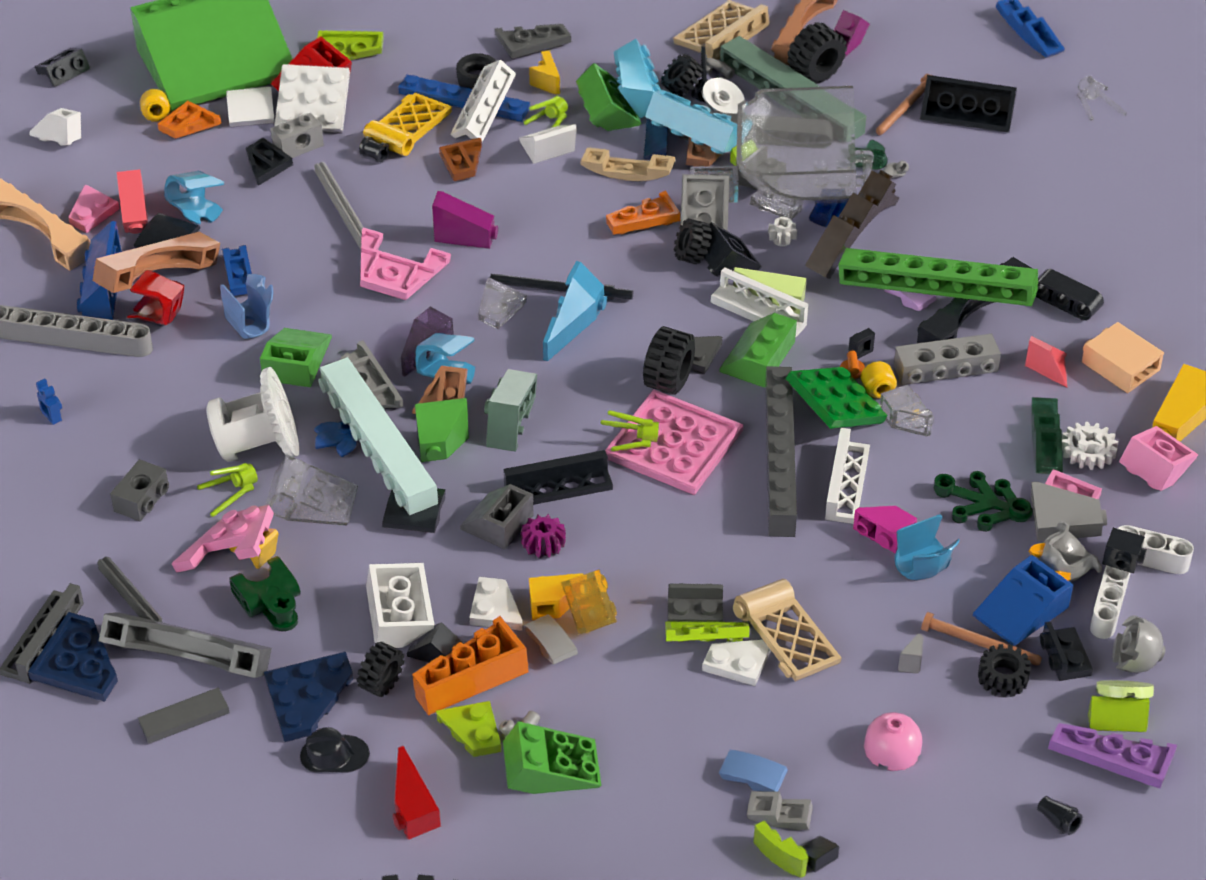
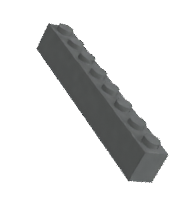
(780, 453)

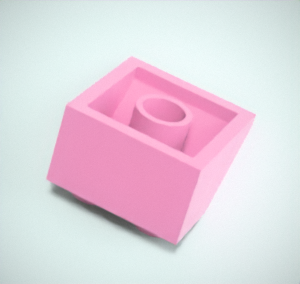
(1157, 458)

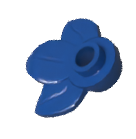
(336, 435)

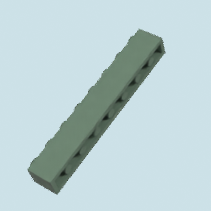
(769, 73)

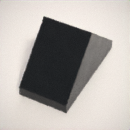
(433, 644)

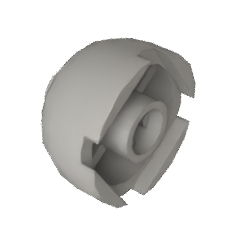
(1138, 646)

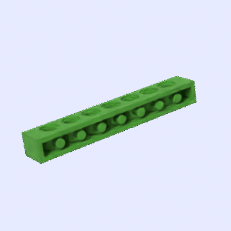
(938, 276)

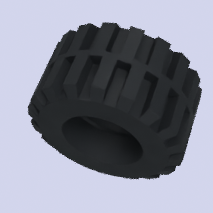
(817, 52)
(669, 360)

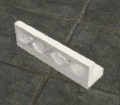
(484, 101)
(744, 303)
(838, 475)

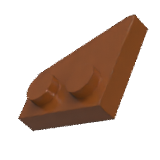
(462, 158)

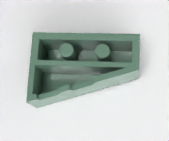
(507, 408)

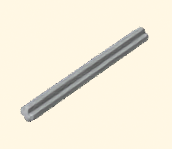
(340, 201)

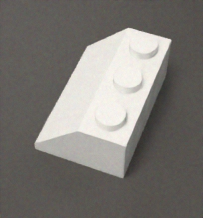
(399, 603)

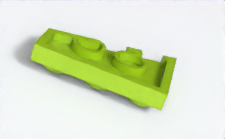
(354, 43)
(706, 631)

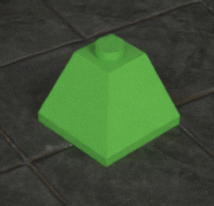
(441, 428)

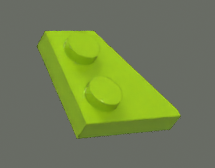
(473, 727)

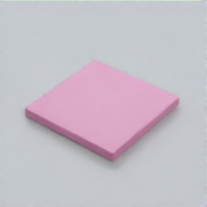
(687, 445)

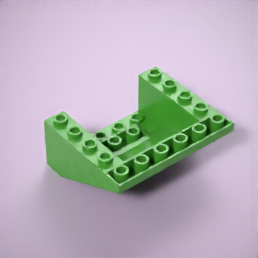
(209, 46)

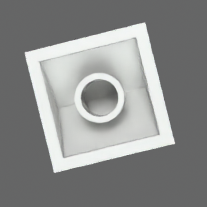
(549, 142)

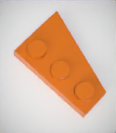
(648, 214)

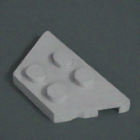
(374, 376)

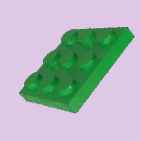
(836, 397)

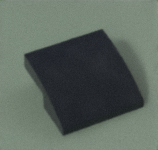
(163, 228)
(423, 521)

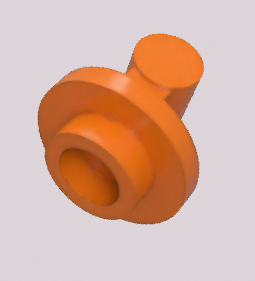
(853, 365)

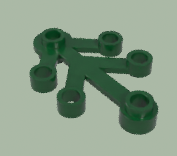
(1013, 508)

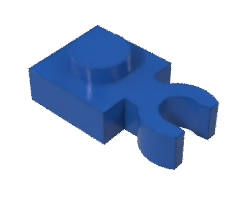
(48, 403)

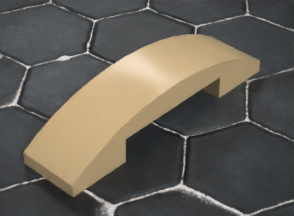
(627, 169)

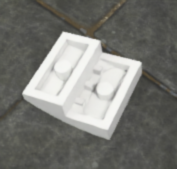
(250, 106)

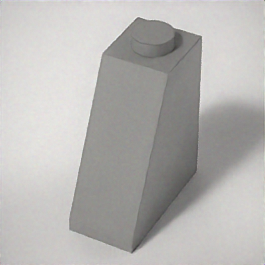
(1056, 505)

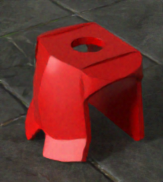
(160, 300)

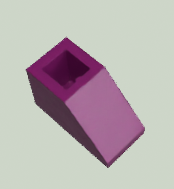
(852, 29)

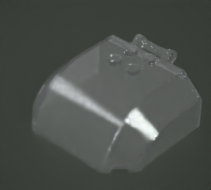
(801, 144)

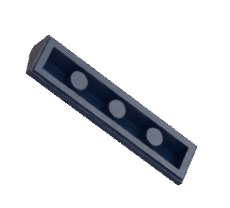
(655, 140)

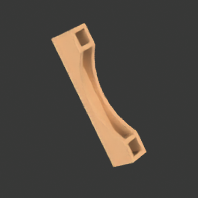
(66, 242)

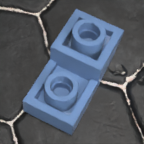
(757, 771)

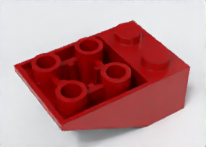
(319, 54)

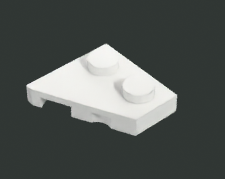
(494, 600)
(737, 660)

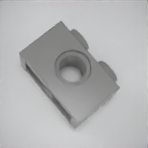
(298, 135)

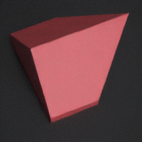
(1047, 360)

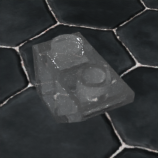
(906, 411)

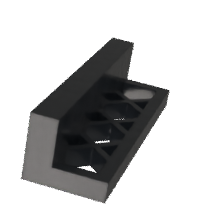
(557, 473)

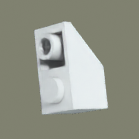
(59, 126)

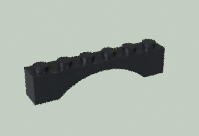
(947, 320)

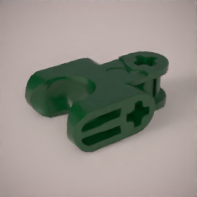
(270, 596)

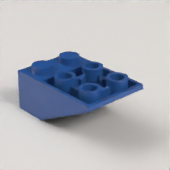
(1024, 601)

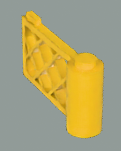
(397, 136)

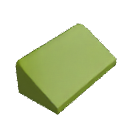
(1118, 714)

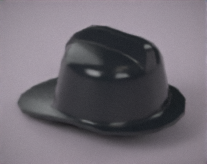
(332, 752)

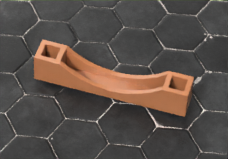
(801, 15)
(121, 269)

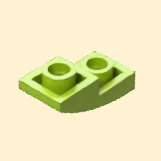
(782, 853)

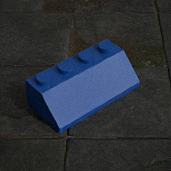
(95, 299)

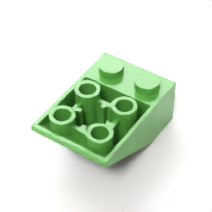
(295, 355)
(549, 760)

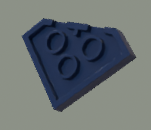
(76, 660)
(307, 692)

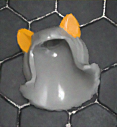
(1065, 554)

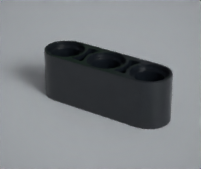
(1068, 294)

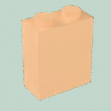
(1122, 357)

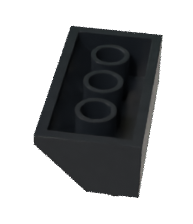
(968, 103)

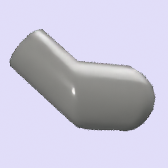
(719, 66)
(897, 169)
(530, 718)

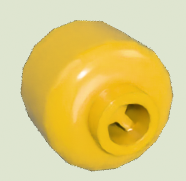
(154, 105)
(878, 378)

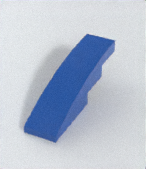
(1030, 28)

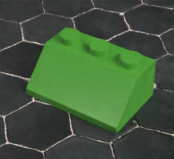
(605, 101)
(761, 345)

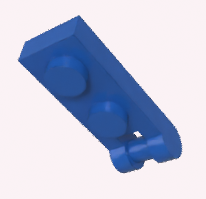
(237, 269)

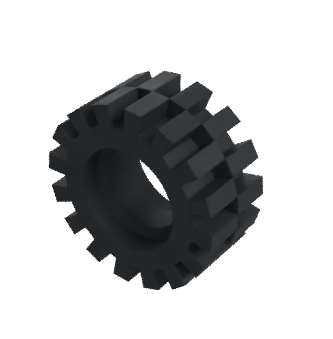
(681, 75)
(692, 241)
(380, 669)
(1004, 682)

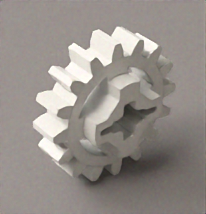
(1089, 445)

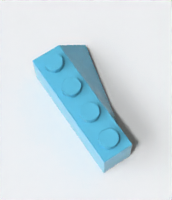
(636, 76)
(693, 121)

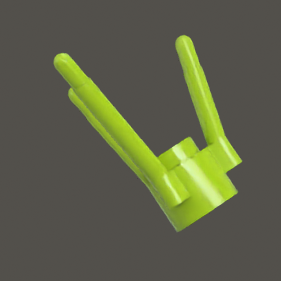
(554, 108)
(646, 430)
(241, 476)

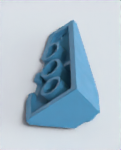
(575, 311)

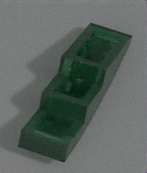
(1046, 435)

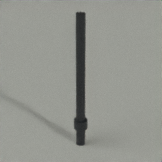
(609, 290)

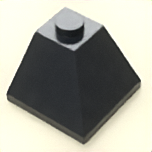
(728, 252)

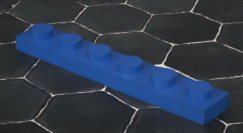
(457, 96)

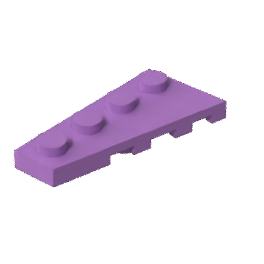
(1111, 752)

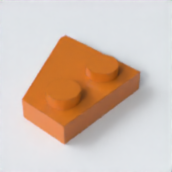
(188, 120)

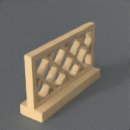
(751, 23)

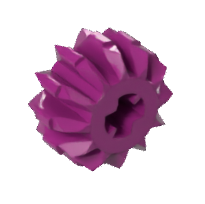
(543, 536)

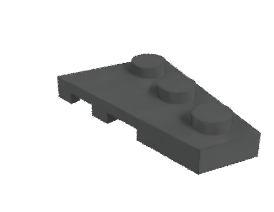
(524, 42)

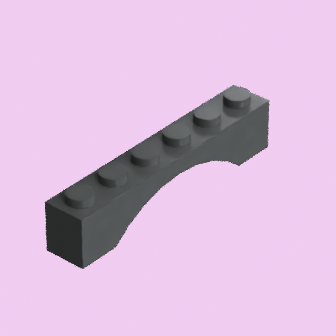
(160, 637)

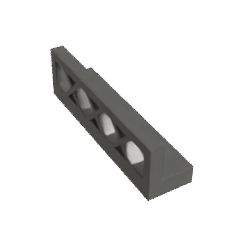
(67, 601)

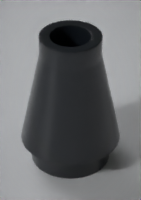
(1062, 816)

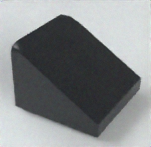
(821, 852)

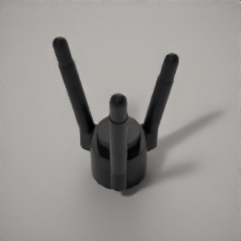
(697, 90)

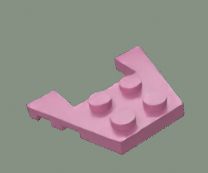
(392, 273)
(234, 529)

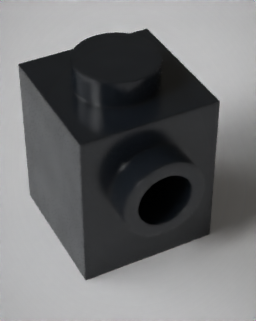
(1124, 550)

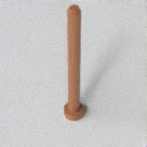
(899, 111)
(931, 623)

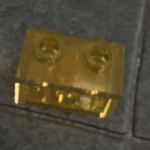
(589, 601)

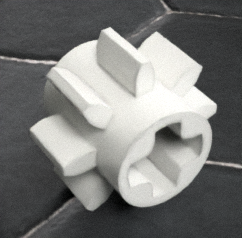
(782, 231)

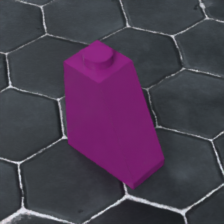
(461, 223)

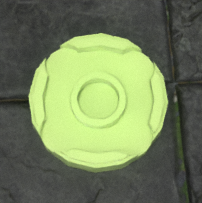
(1123, 689)

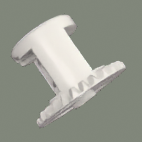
(254, 420)

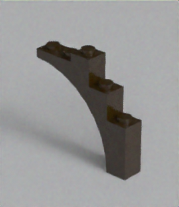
(858, 212)

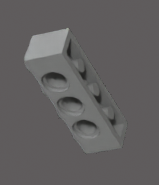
(947, 359)

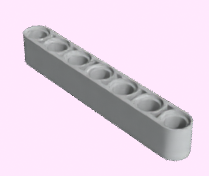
(75, 331)

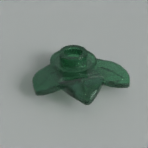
(880, 157)

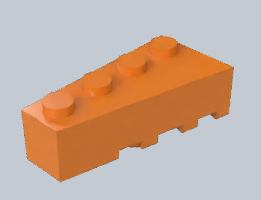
(471, 668)

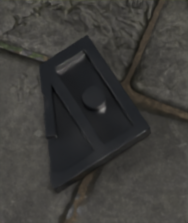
(267, 160)

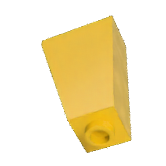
(1184, 404)

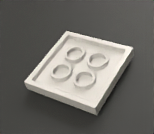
(315, 91)

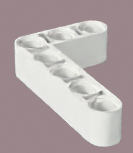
(1163, 553)

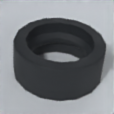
(471, 63)

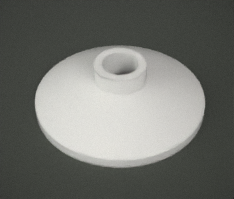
(722, 95)

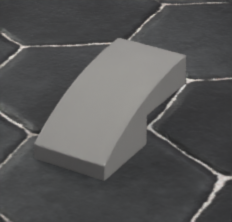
(552, 639)
(778, 811)

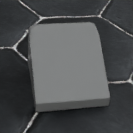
(911, 656)

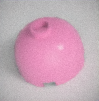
(893, 741)

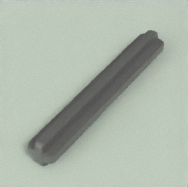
(127, 589)

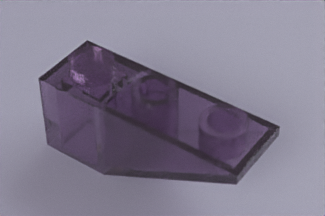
(423, 326)

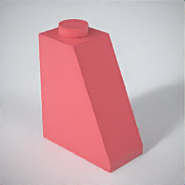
(132, 201)

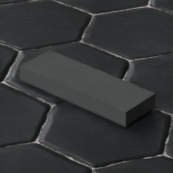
(183, 715)

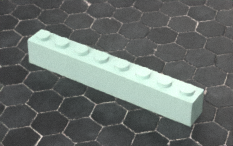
(378, 436)

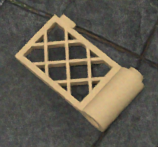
(769, 604)

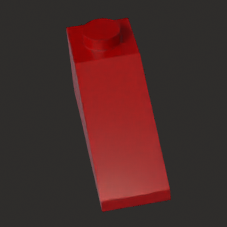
(414, 804)

